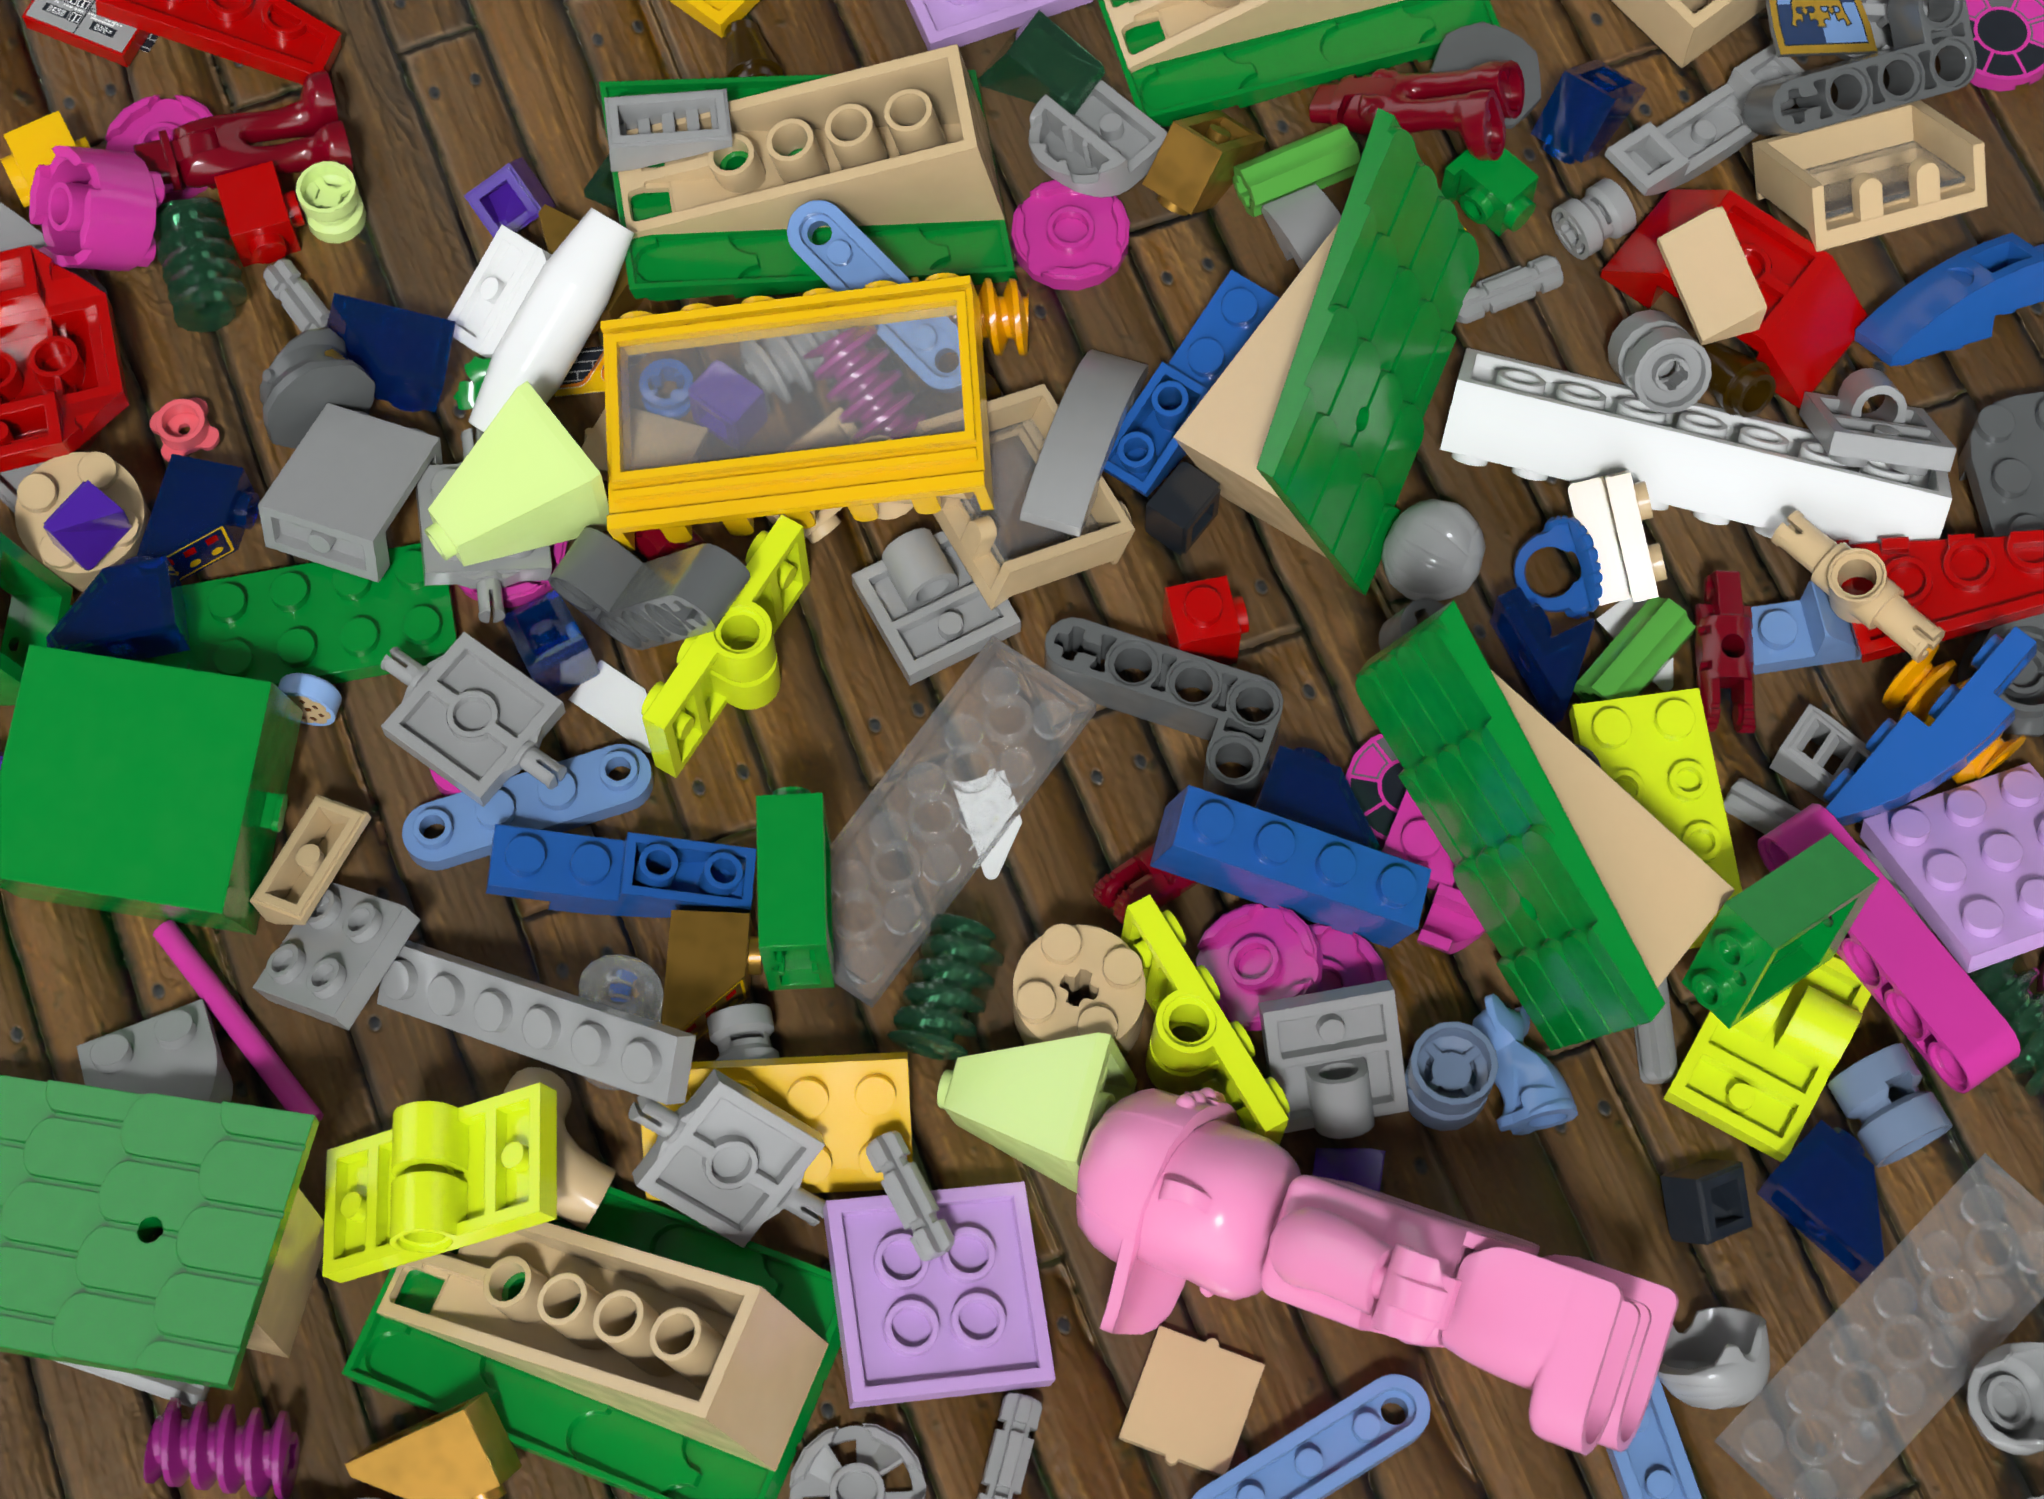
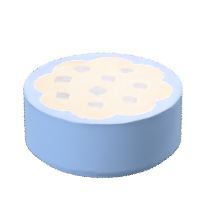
(313, 696)

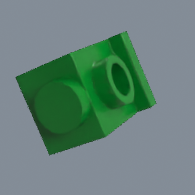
(1492, 191)

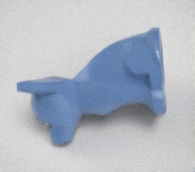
(1528, 1082)

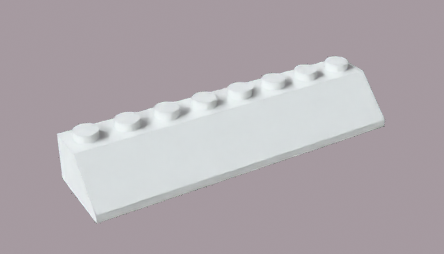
(1690, 459)

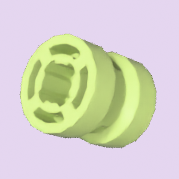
(331, 202)

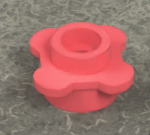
(181, 414)

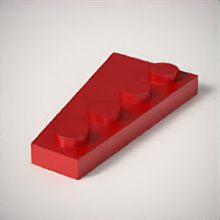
(254, 33)
(1957, 583)

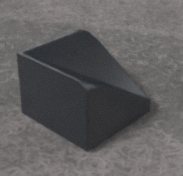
(1182, 508)
(1706, 1201)

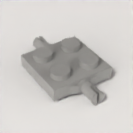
(487, 576)
(473, 718)
(728, 1159)

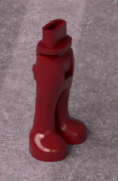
(1457, 100)
(225, 141)

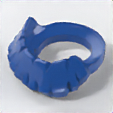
(1568, 536)

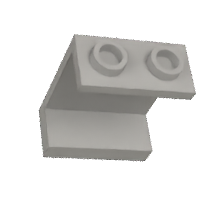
(345, 490)

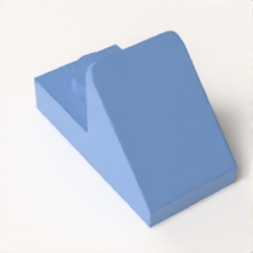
(1800, 634)

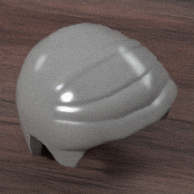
(1433, 551)
(1717, 1359)
(2008, 1397)

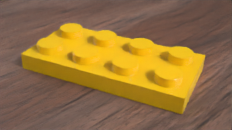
(838, 1095)

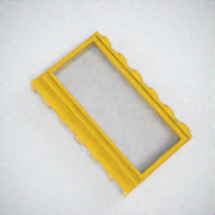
(795, 407)

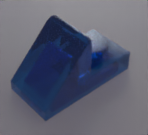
(551, 644)
(1545, 663)

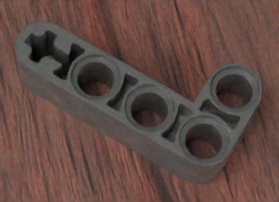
(1860, 79)
(649, 600)
(1157, 697)

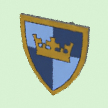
(1819, 27)

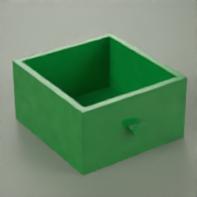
(144, 788)

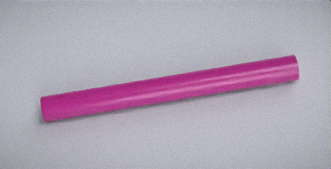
(234, 1020)

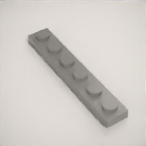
(540, 1022)

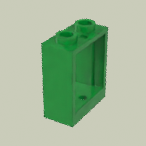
(34, 610)
(794, 889)
(1779, 930)

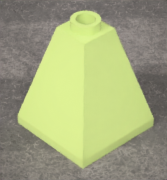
(518, 488)
(1039, 1099)

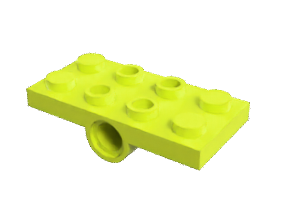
(735, 660)
(1666, 762)
(1191, 1036)
(1774, 1063)
(440, 1181)

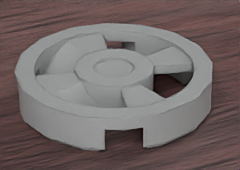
(877, 1451)

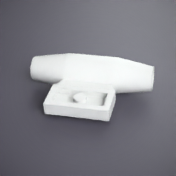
(537, 307)

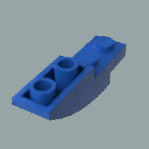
(1955, 301)
(1145, 443)
(1917, 758)
(620, 877)

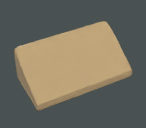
(1713, 277)
(309, 861)

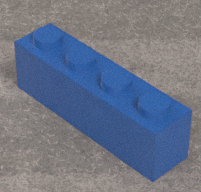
(1290, 867)

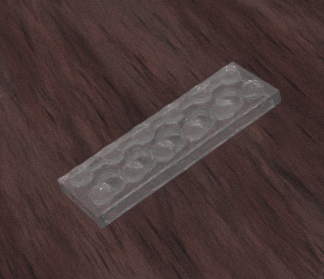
(944, 810)
(1897, 1344)

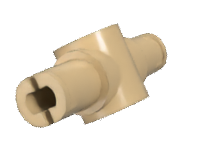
(1879, 608)

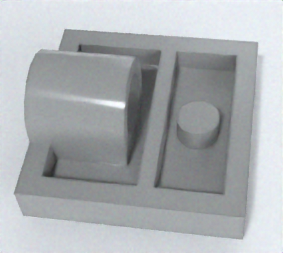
(1890, 435)
(929, 605)
(337, 955)
(1336, 1057)

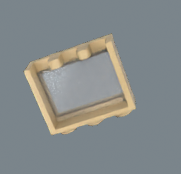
(1872, 174)
(1015, 555)

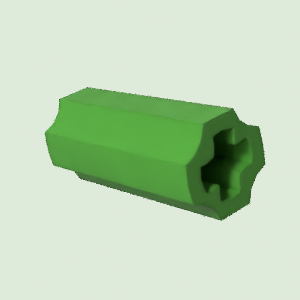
(1315, 159)
(1637, 652)

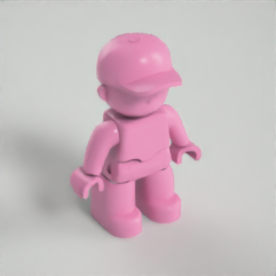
(1196, 1198)

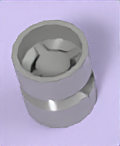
(1659, 361)

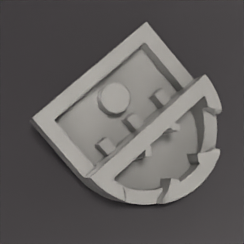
(1097, 149)
(161, 1055)

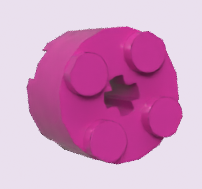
(96, 208)

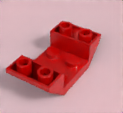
(1806, 294)

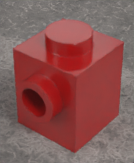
(260, 214)
(1205, 619)

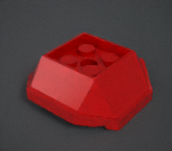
(56, 360)

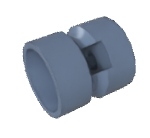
(1450, 1075)
(1890, 1105)

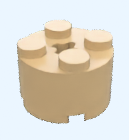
(51, 485)
(1075, 962)

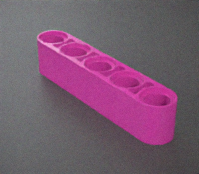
(1907, 967)

